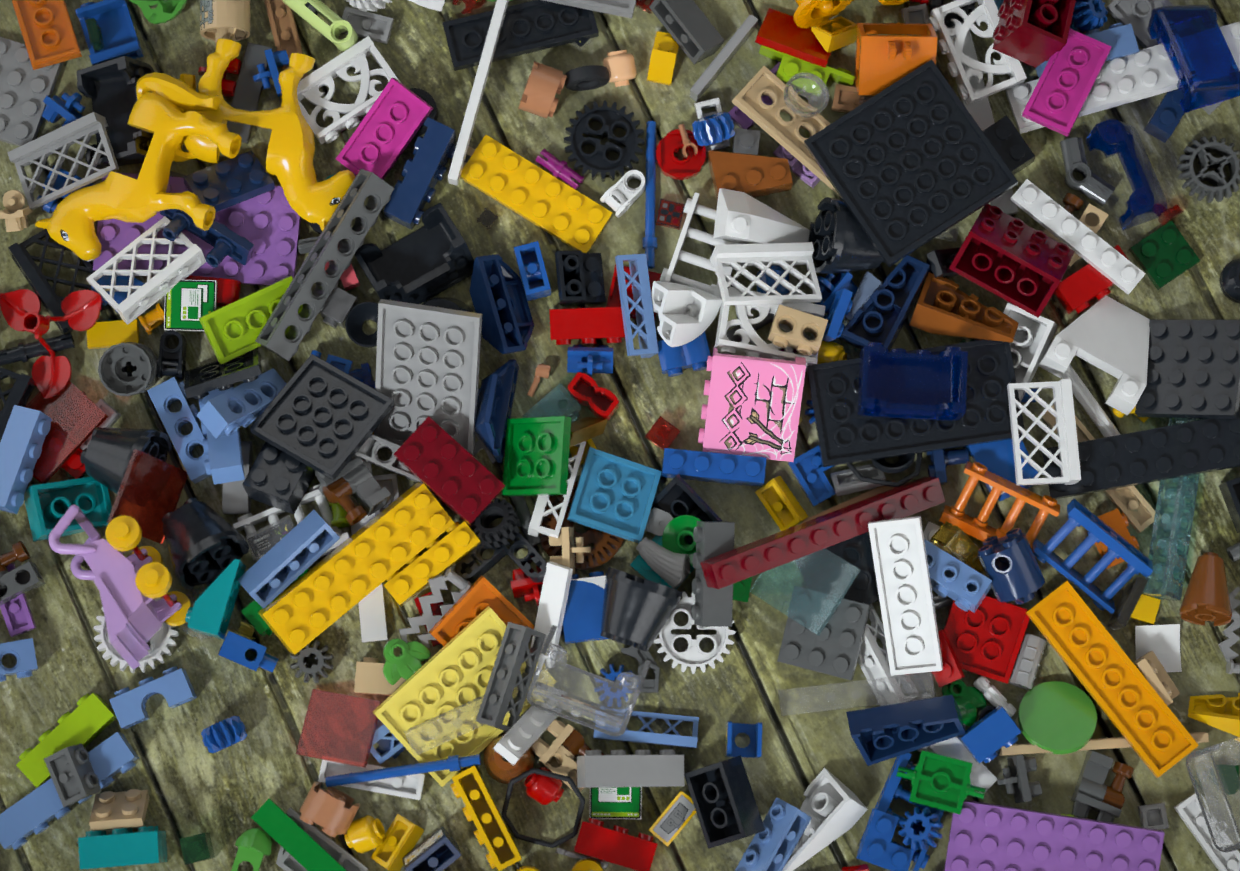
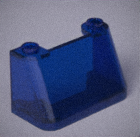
(1196, 53)
(1147, 197)

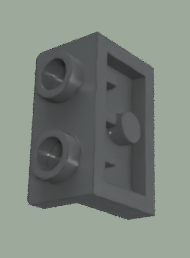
(72, 774)

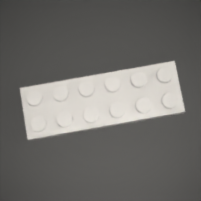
(905, 595)

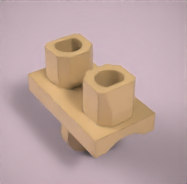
(14, 211)
(566, 540)

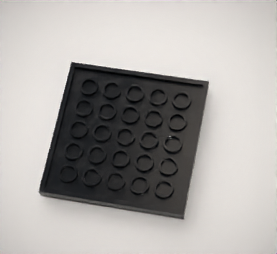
(910, 163)

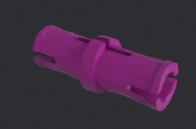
(559, 169)

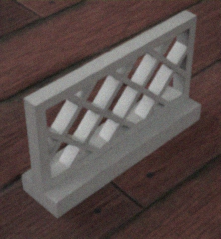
(62, 140)

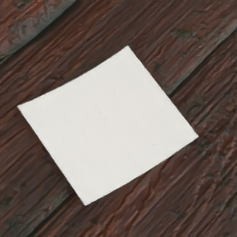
(1163, 641)

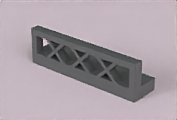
(507, 676)

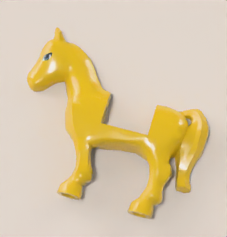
(291, 138)
(141, 198)

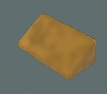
(586, 429)

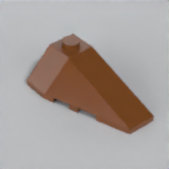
(951, 312)

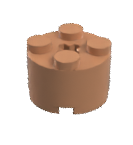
(541, 90)
(329, 809)

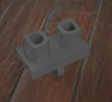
(1016, 778)

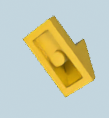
(663, 59)

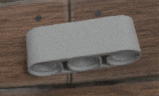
(234, 495)

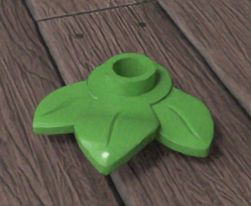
(406, 663)

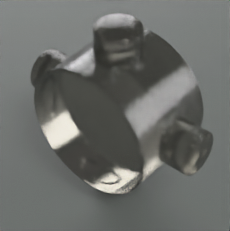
(487, 218)

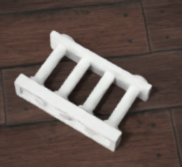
(668, 274)
(248, 521)

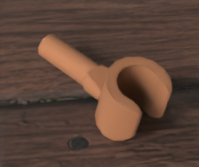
(686, 141)
(541, 371)

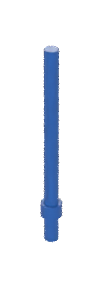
(649, 242)
(453, 763)

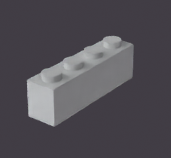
(630, 770)

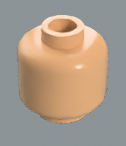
(620, 67)

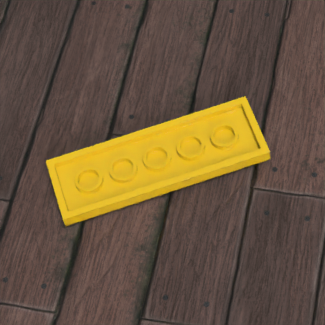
(535, 195)

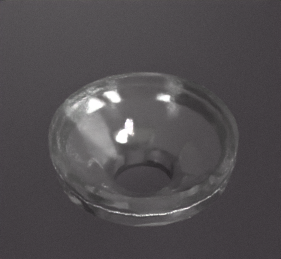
(812, 88)

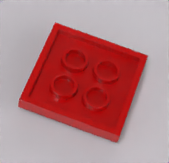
(987, 639)

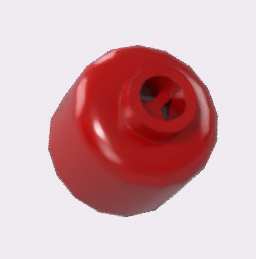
(543, 788)

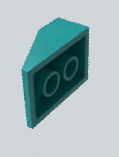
(50, 501)
(215, 606)

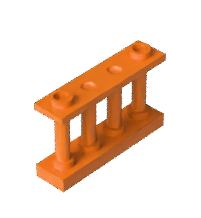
(978, 526)

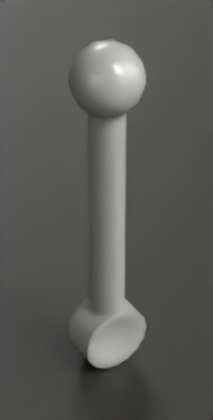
(604, 864)

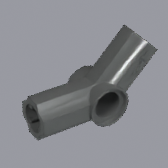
(1075, 161)

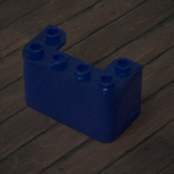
(912, 383)

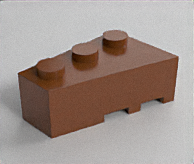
(749, 173)

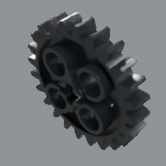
(611, 119)

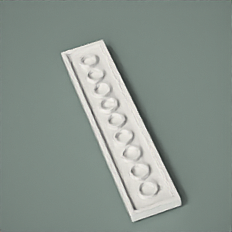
(1122, 80)

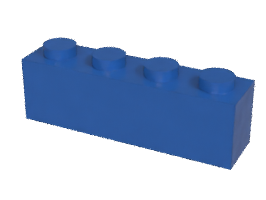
(714, 467)

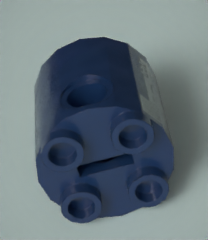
(1011, 567)

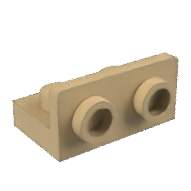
(1157, 677)

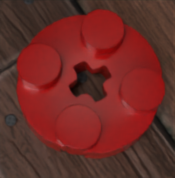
(671, 165)

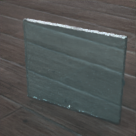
(807, 587)

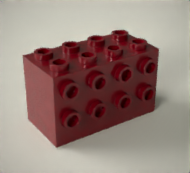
(1033, 29)
(1012, 260)

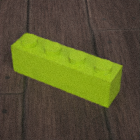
(74, 728)

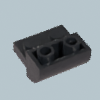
(579, 278)

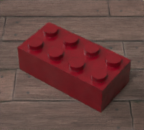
(449, 470)

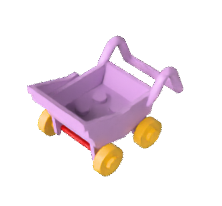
(124, 583)

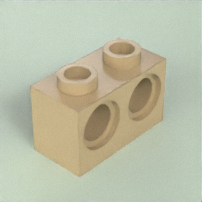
(798, 323)

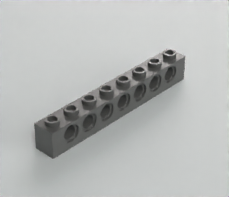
(313, 268)

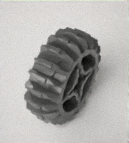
(1206, 161)

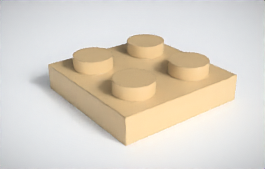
(119, 810)

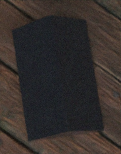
(680, 500)

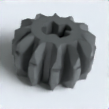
(315, 669)

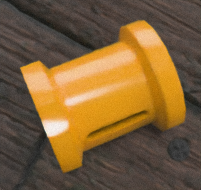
(152, 318)

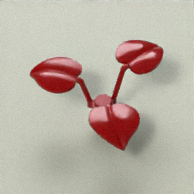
(22, 314)

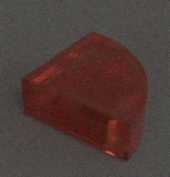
(1170, 214)

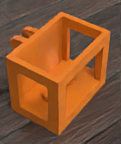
(888, 58)

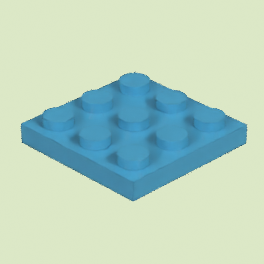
(614, 495)

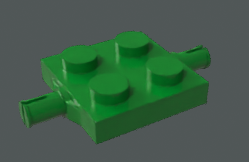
(940, 782)

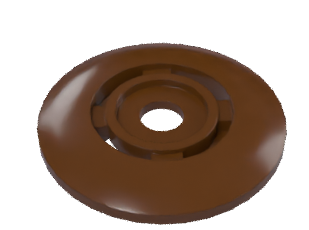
(605, 544)

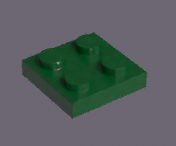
(1164, 255)

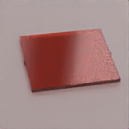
(71, 425)
(148, 493)

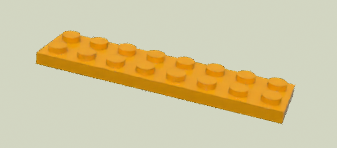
(1112, 679)

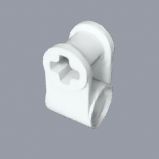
(621, 196)

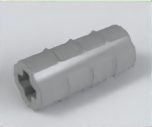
(1027, 661)

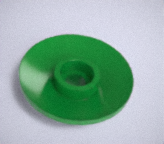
(675, 535)

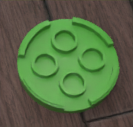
(1057, 717)

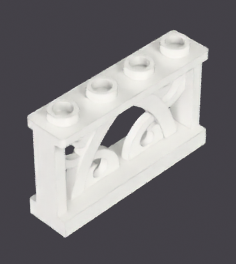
(985, 12)
(310, 85)
(747, 333)

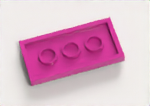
(1066, 83)
(385, 130)

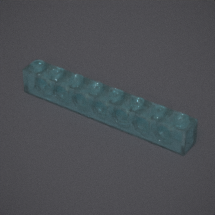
(1172, 532)

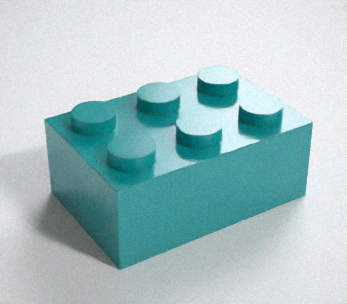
(122, 847)

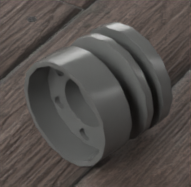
(114, 371)

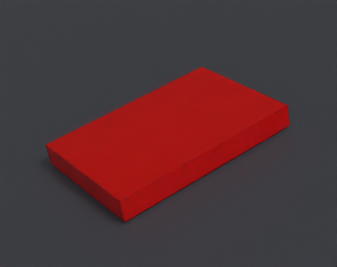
(783, 35)

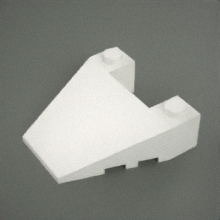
(1111, 340)

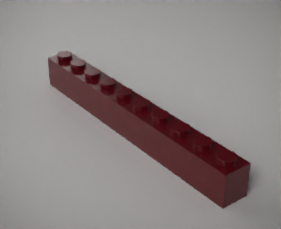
(820, 532)

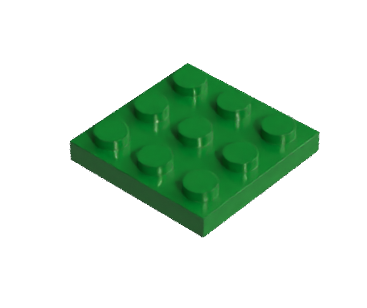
(537, 456)

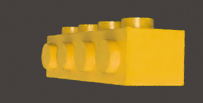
(432, 563)
(487, 819)

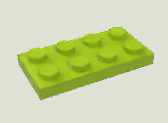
(238, 324)

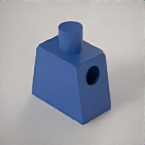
(235, 648)

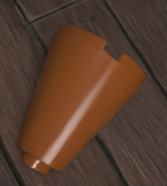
(1207, 593)
(505, 771)

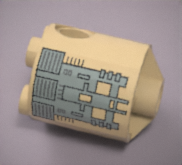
(225, 19)

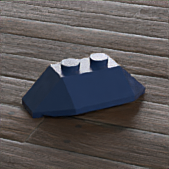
(503, 304)
(495, 407)

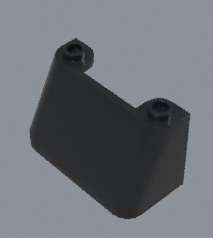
(113, 96)
(420, 262)

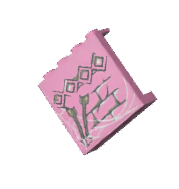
(752, 406)

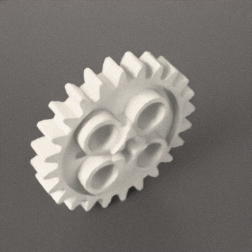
(159, 645)
(692, 655)

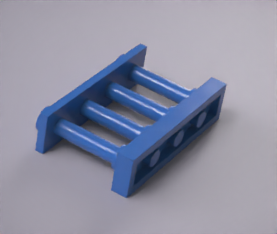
(1097, 532)
(893, 789)

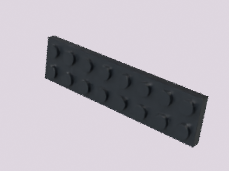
(1151, 456)

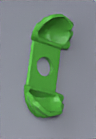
(252, 847)

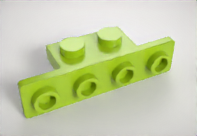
(791, 65)

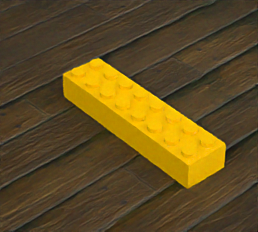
(356, 568)

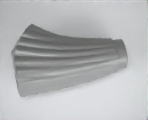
(667, 564)

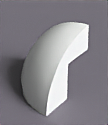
(682, 311)

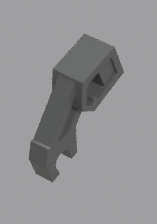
(649, 685)

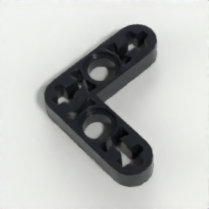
(499, 553)

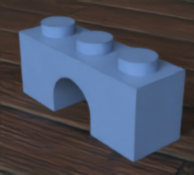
(131, 704)

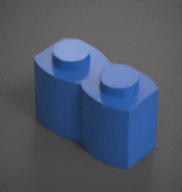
(690, 355)

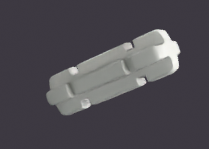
(993, 695)

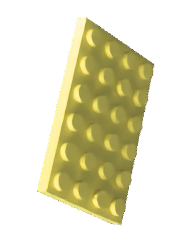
(445, 682)

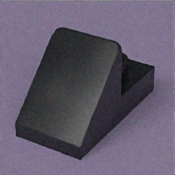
(940, 262)

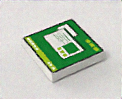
(187, 303)
(615, 803)

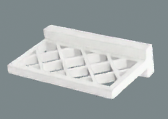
(763, 257)
(156, 286)
(1065, 436)

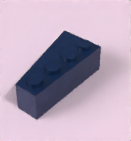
(422, 174)
(888, 306)
(904, 727)

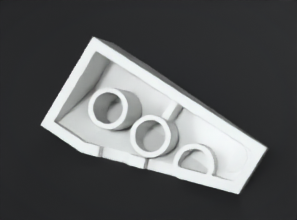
(752, 222)
(1029, 343)
(833, 813)

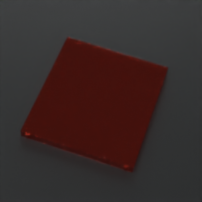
(338, 728)

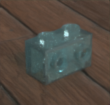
(555, 403)

